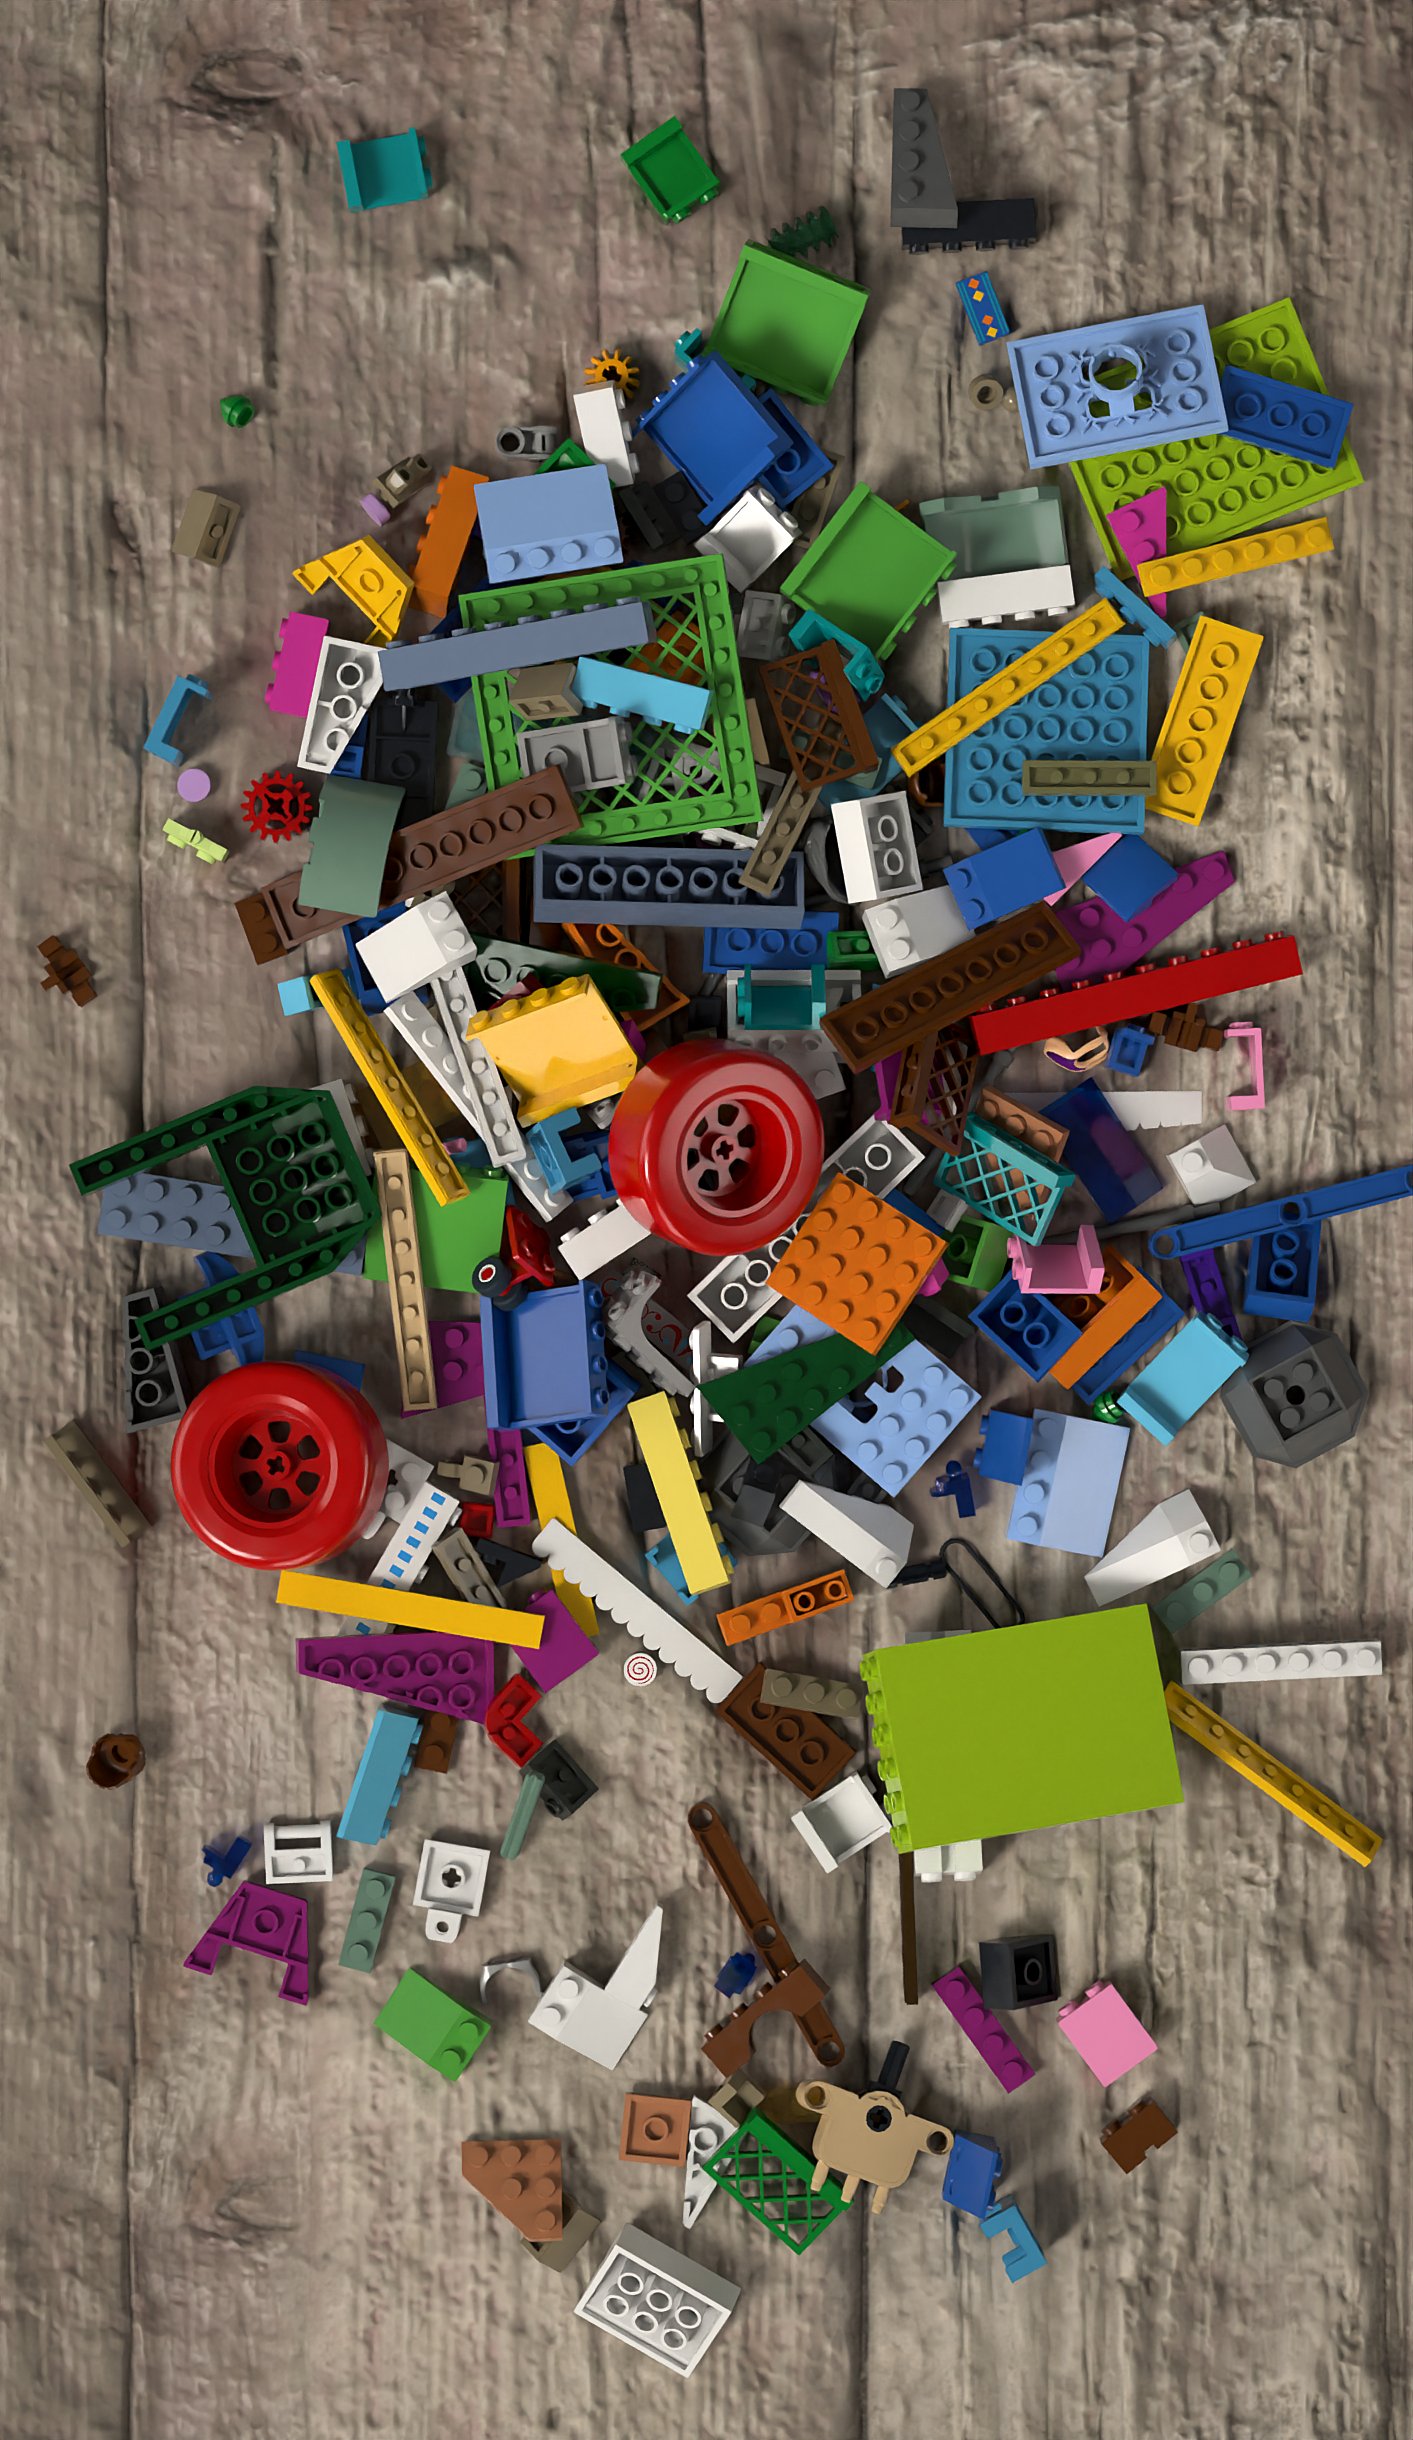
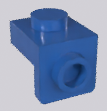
(1128, 1050)

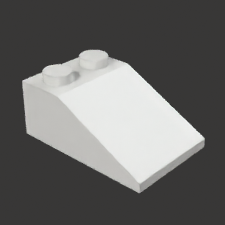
(915, 929)
(417, 947)
(586, 2016)

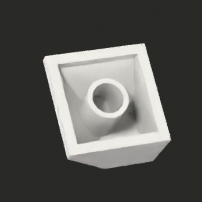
(1211, 1168)

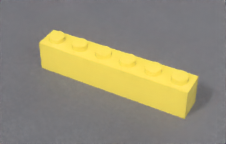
(679, 1492)

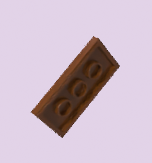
(789, 1738)

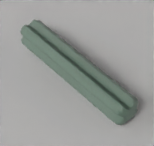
(522, 1814)

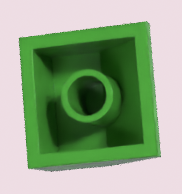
(976, 1252)

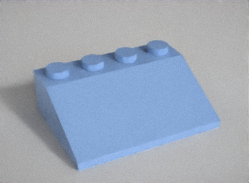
(548, 524)
(1068, 1483)

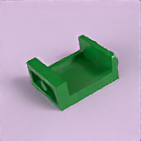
(671, 172)

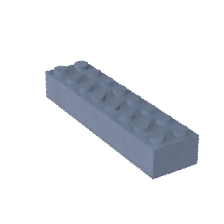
(517, 646)
(661, 888)
(185, 1216)

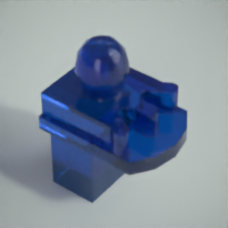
(957, 1484)
(222, 1864)
(736, 1974)

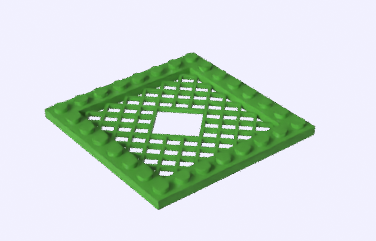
(708, 581)

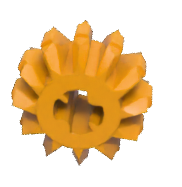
(614, 364)

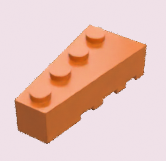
(445, 543)
(609, 944)

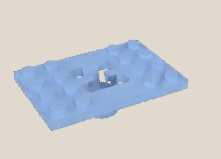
(1176, 374)
(907, 1421)

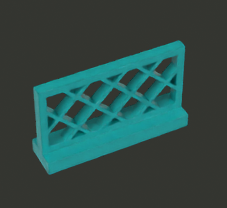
(1020, 1156)

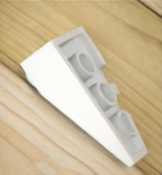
(341, 694)
(860, 1530)
(1160, 1545)

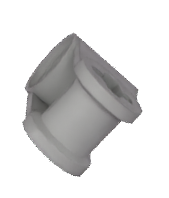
(530, 443)

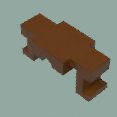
(66, 971)
(1185, 1030)

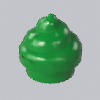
(236, 410)
(1106, 1408)

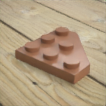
(1026, 1126)
(520, 2182)

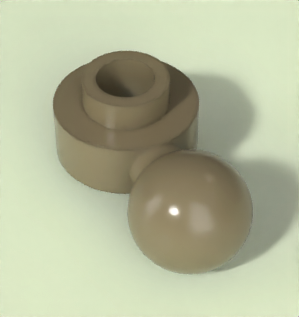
(993, 396)

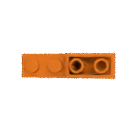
(785, 1607)

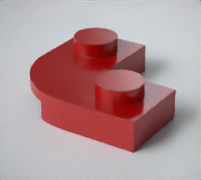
(504, 1720)

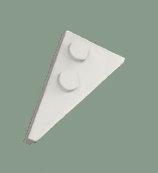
(706, 2135)

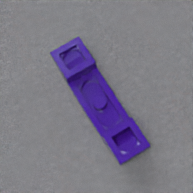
(1208, 1289)

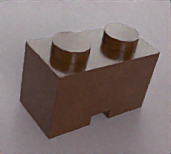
(1136, 2133)

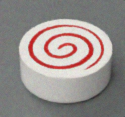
(640, 1669)

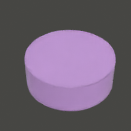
(375, 509)
(194, 785)

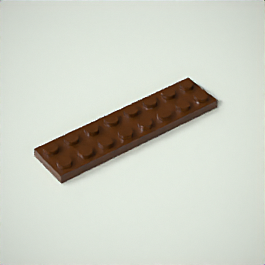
(949, 987)

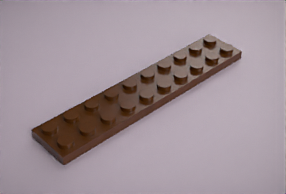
(444, 850)

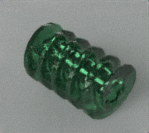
(804, 234)

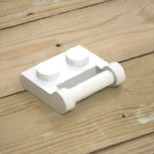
(298, 1864)

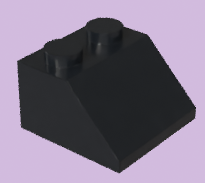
(1018, 1971)

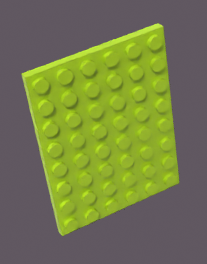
(1213, 481)

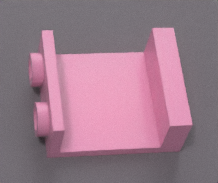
(1257, 1098)
(1058, 1267)
(1105, 2032)

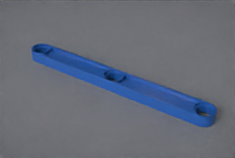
(1269, 1215)

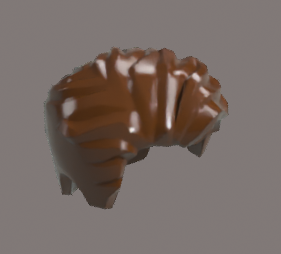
(115, 1760)

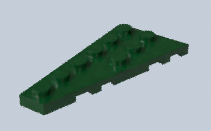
(504, 962)
(786, 1393)

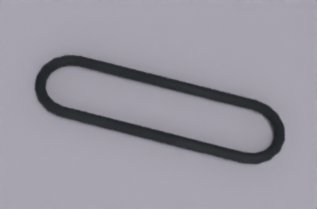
(988, 1572)

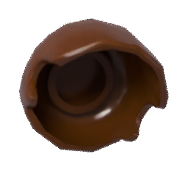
(928, 785)

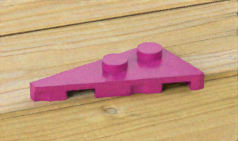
(1142, 536)

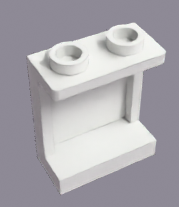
(750, 537)
(842, 1820)

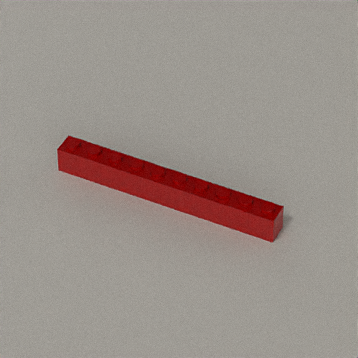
(1135, 994)

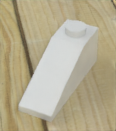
(637, 1970)

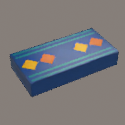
(982, 308)

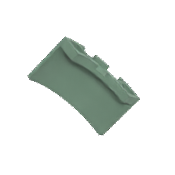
(999, 532)
(350, 845)

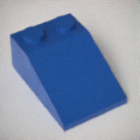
(802, 461)
(1004, 878)
(369, 994)
(1283, 1272)
(1025, 1326)
(1004, 1446)

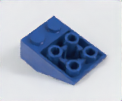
(971, 2173)

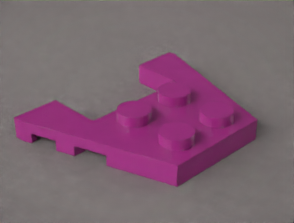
(265, 1924)

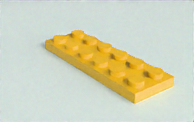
(1201, 718)

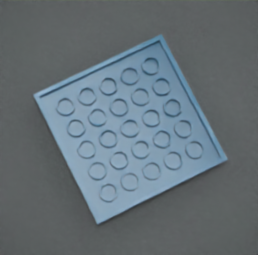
(1080, 714)

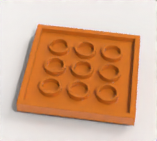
(856, 1263)

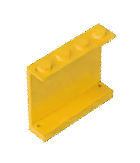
(557, 1048)

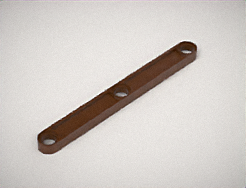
(755, 1913)

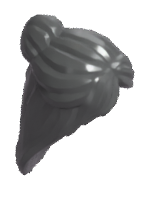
(822, 856)

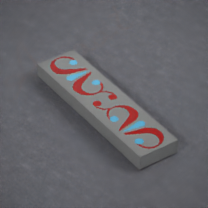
(658, 1325)

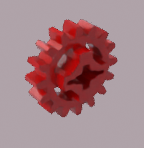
(265, 818)

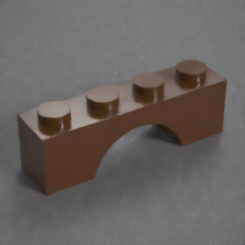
(794, 1992)

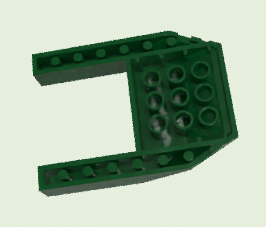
(287, 1180)

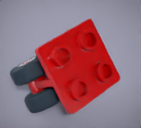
(529, 1257)

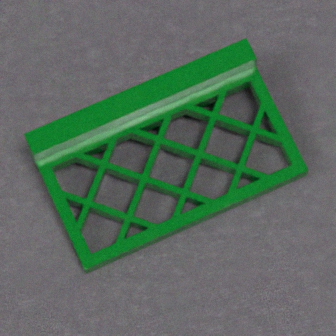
(793, 2156)

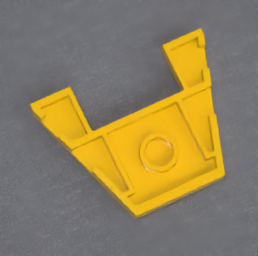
(369, 580)

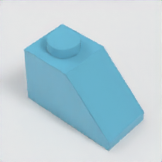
(300, 997)

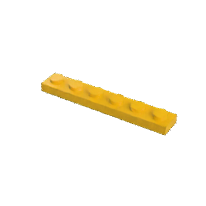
(1235, 557)

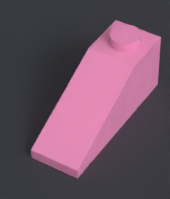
(1078, 859)

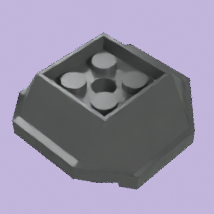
(1330, 1400)
(722, 1477)

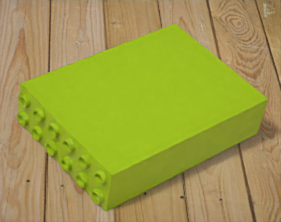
(1021, 1728)

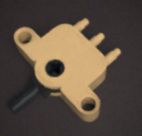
(866, 2148)

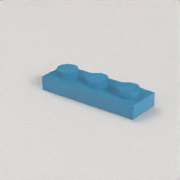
(1134, 609)

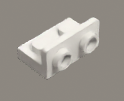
(765, 626)

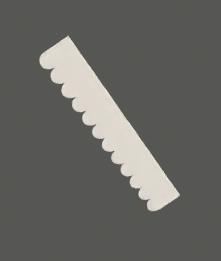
(1134, 1107)
(634, 1606)

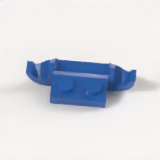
(238, 1333)

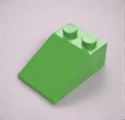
(433, 2024)

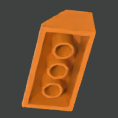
(1104, 1316)

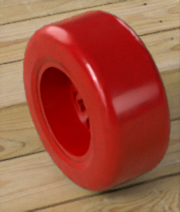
(775, 1166)
(209, 1465)

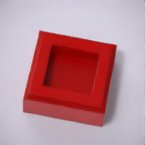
(477, 1519)

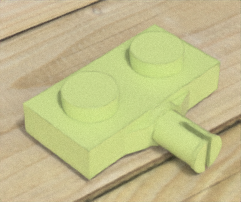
(182, 836)

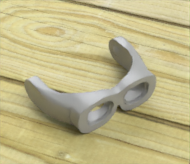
(521, 1963)

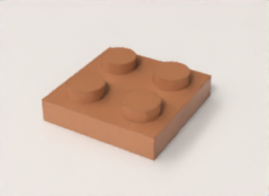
(655, 2129)

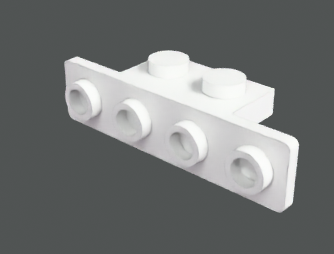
(706, 1367)

